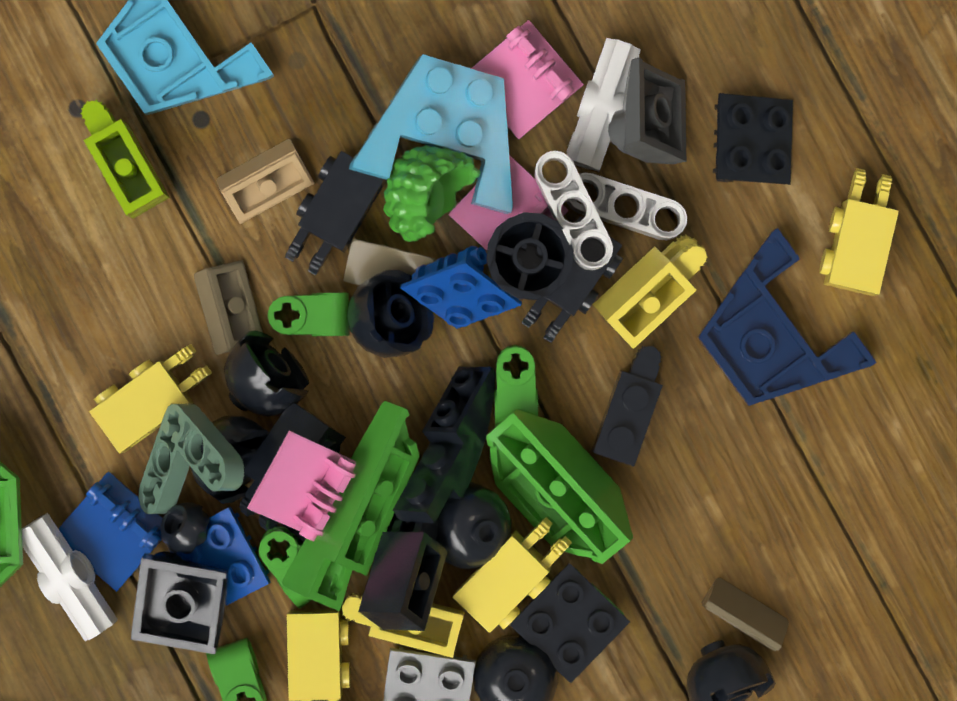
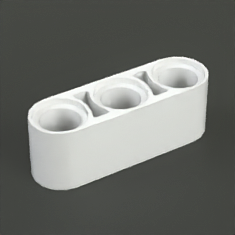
(573, 188)
(647, 204)

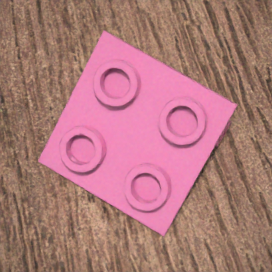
(533, 77)
(482, 222)
(303, 485)

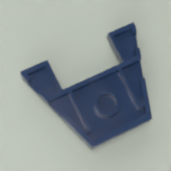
(760, 344)

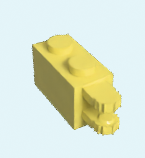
(860, 239)
(652, 289)
(139, 406)
(509, 577)
(439, 635)
(316, 655)

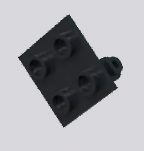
(753, 139)
(570, 622)

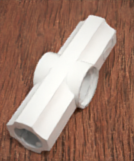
(600, 101)
(66, 577)

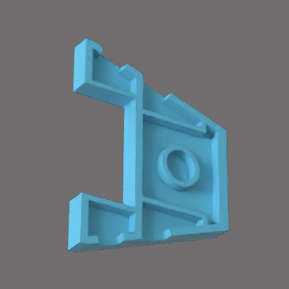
(166, 64)
(449, 109)

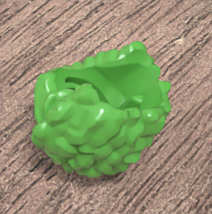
(425, 188)

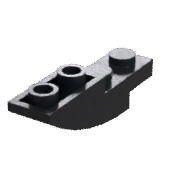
(456, 442)

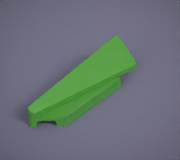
(354, 531)

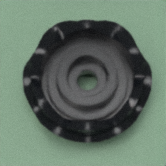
(184, 527)

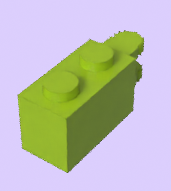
(122, 161)

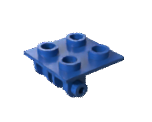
(459, 289)
(112, 530)
(230, 550)

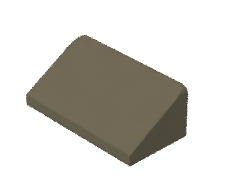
(369, 259)
(227, 304)
(746, 614)

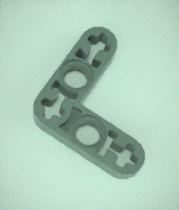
(179, 448)

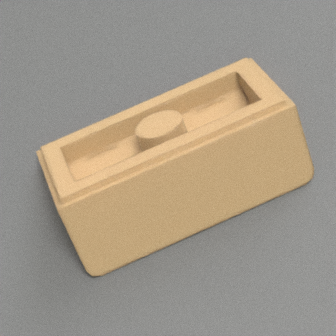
(264, 181)

